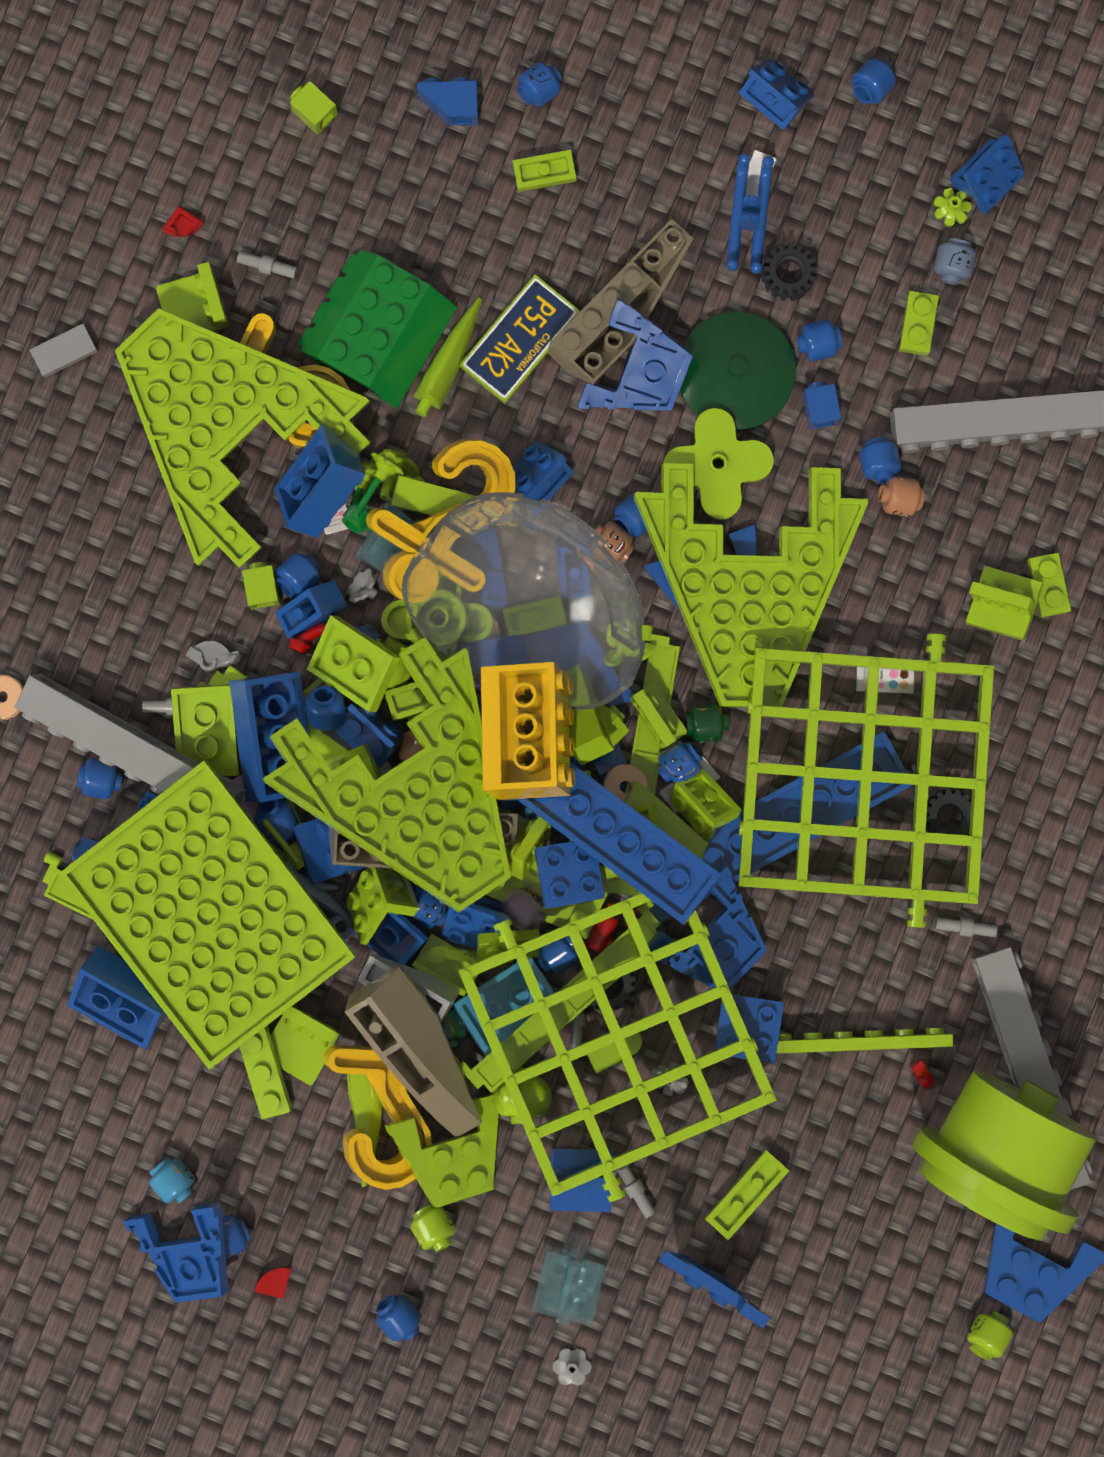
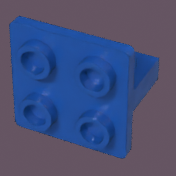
(775, 92)
(989, 173)
(541, 472)
(371, 728)
(315, 850)
(568, 875)
(474, 920)
(762, 1023)
(585, 1197)

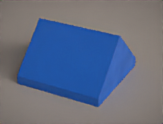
(397, 938)

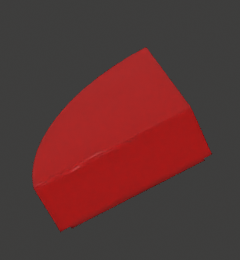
(182, 224)
(922, 1074)
(274, 1282)

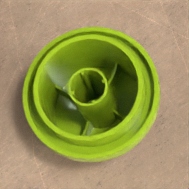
(1007, 1155)

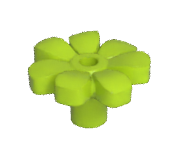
(952, 207)

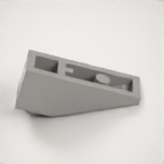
(436, 991)

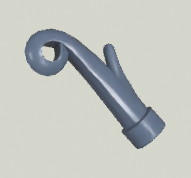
(326, 901)

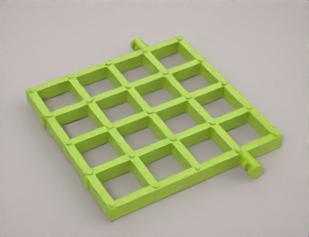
(865, 775)
(615, 1035)

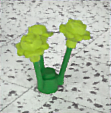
(388, 464)

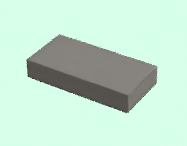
(63, 350)

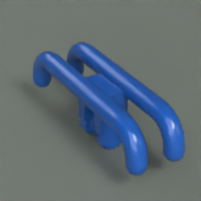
(749, 213)

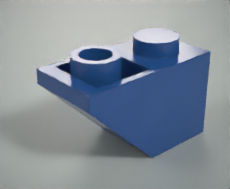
(451, 100)

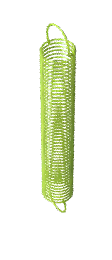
(463, 957)

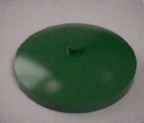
(739, 367)

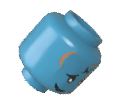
(171, 1180)

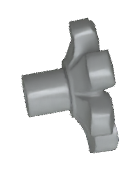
(678, 1085)

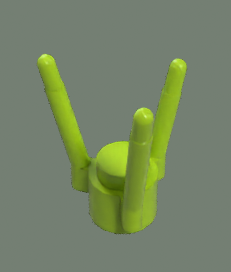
(290, 853)

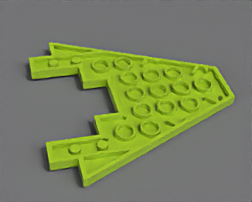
(202, 400)
(746, 599)
(426, 812)

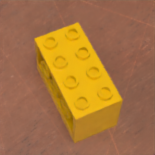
(524, 723)

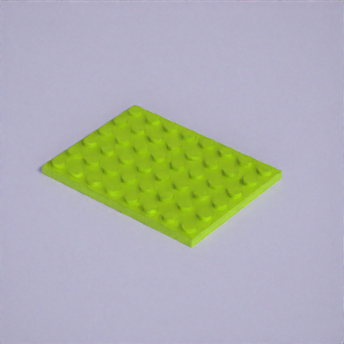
(207, 914)

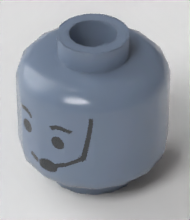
(955, 261)

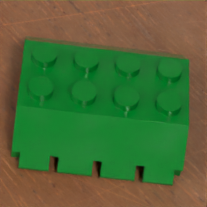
(377, 326)

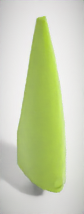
(446, 363)
(365, 1108)

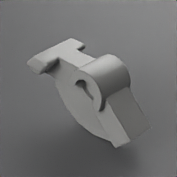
(213, 656)

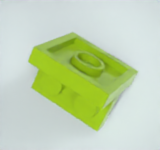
(1003, 603)

